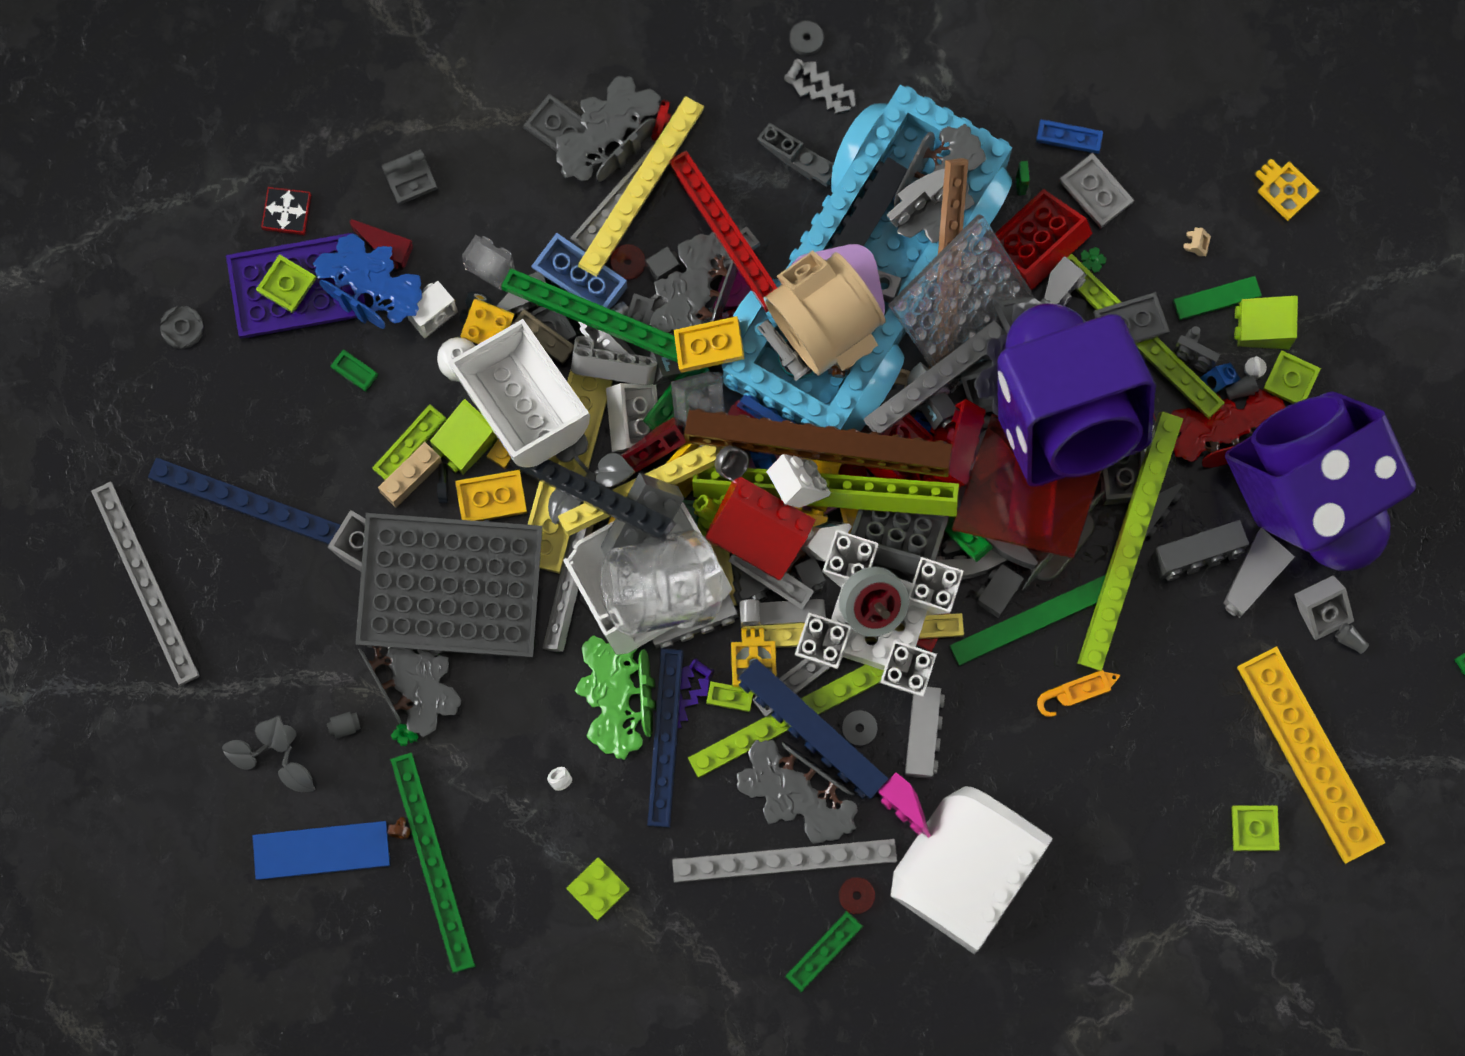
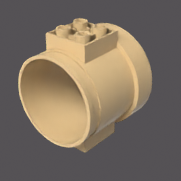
(825, 312)

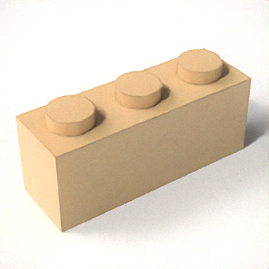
(410, 474)

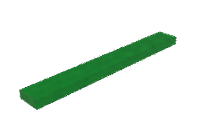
(1027, 622)

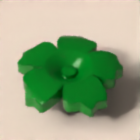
(1093, 260)
(402, 735)

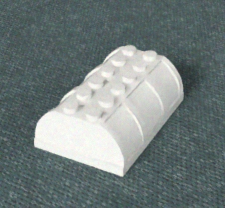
(522, 395)

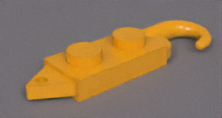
(1078, 690)

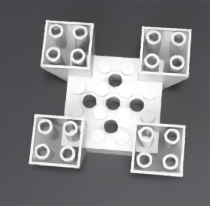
(895, 652)

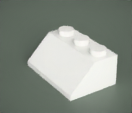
(626, 410)

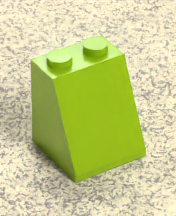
(1267, 322)
(463, 438)

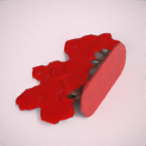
(1222, 427)

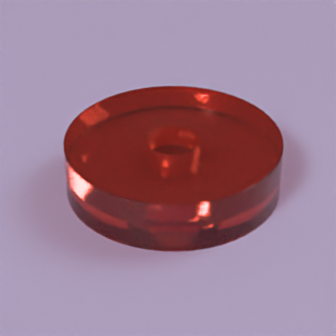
(628, 252)
(856, 885)

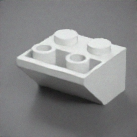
(798, 481)

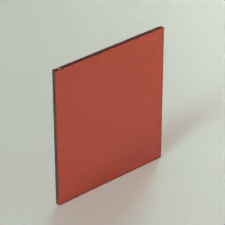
(1008, 510)

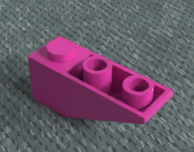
(902, 797)

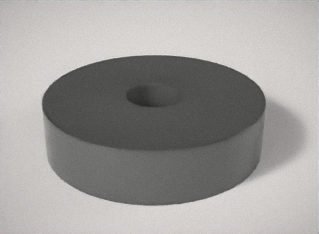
(804, 47)
(859, 718)

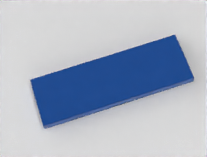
(321, 850)

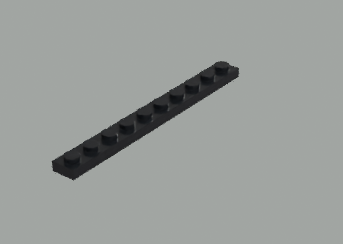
(600, 498)

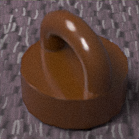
(399, 830)

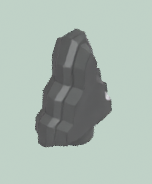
(747, 587)

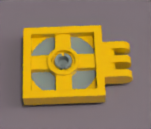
(1285, 188)
(748, 650)

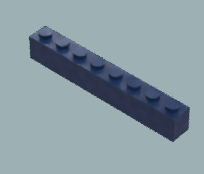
(812, 729)

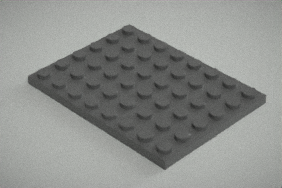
(449, 585)

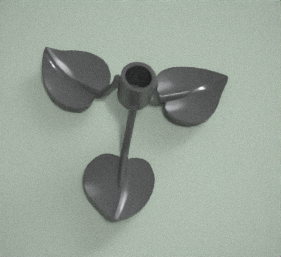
(611, 472)
(277, 736)

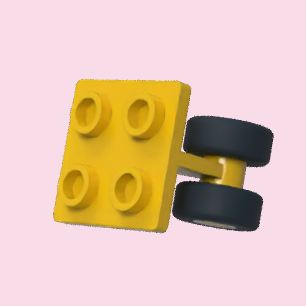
(482, 318)

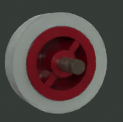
(874, 601)

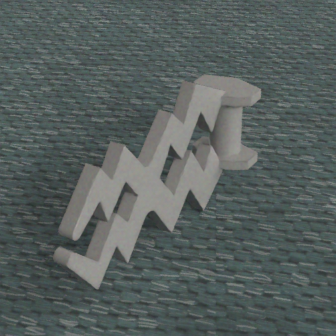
(827, 92)

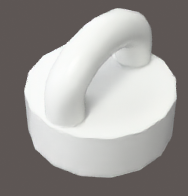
(1256, 367)
(559, 778)

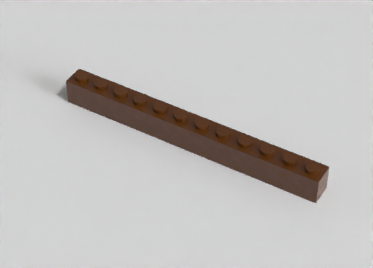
(818, 443)

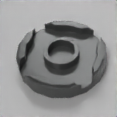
(181, 327)

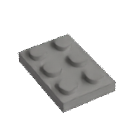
(1096, 190)

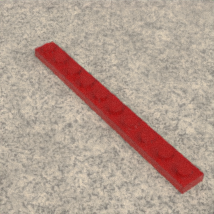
(723, 226)

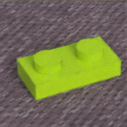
(729, 697)

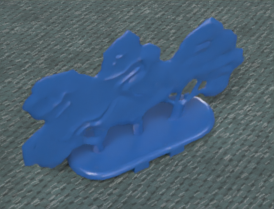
(369, 275)

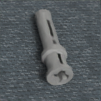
(788, 357)

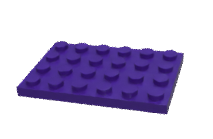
(260, 315)

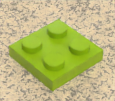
(286, 283)
(1291, 378)
(1255, 828)
(597, 889)

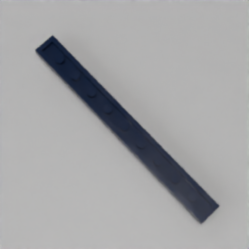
(243, 501)

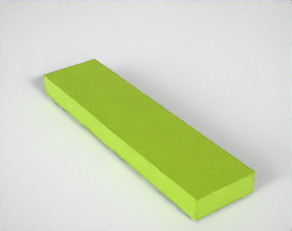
(418, 433)

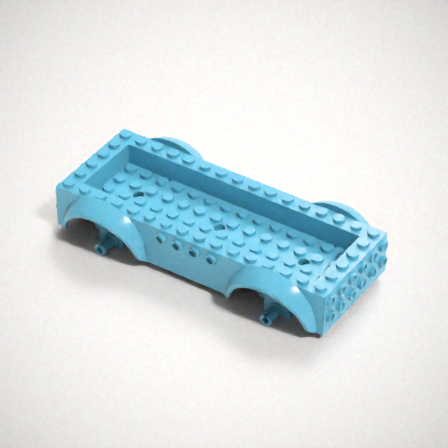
(876, 134)

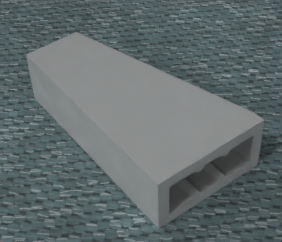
(1260, 567)

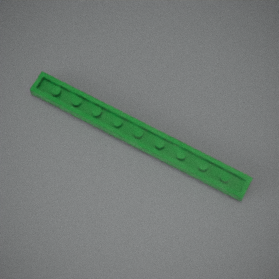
(590, 314)
(432, 863)

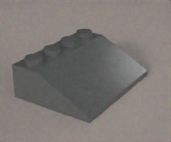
(901, 537)

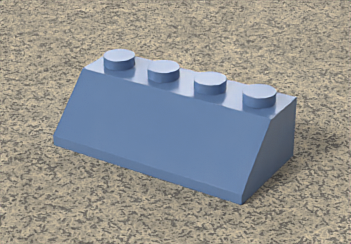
(560, 265)

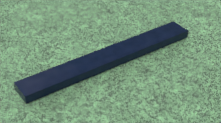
(665, 738)

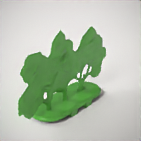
(610, 689)

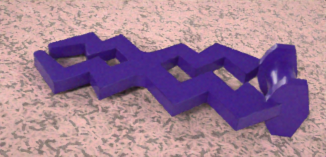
(685, 684)

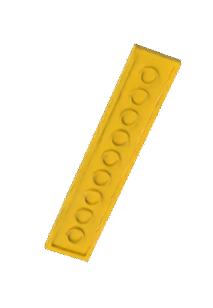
(1311, 755)

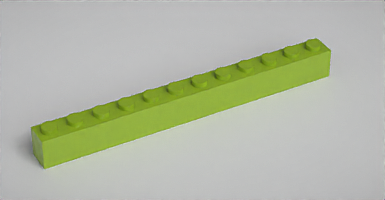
(852, 492)
(1130, 541)

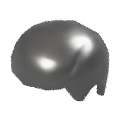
(731, 462)

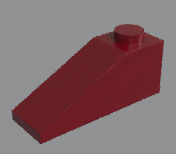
(377, 238)
(655, 445)

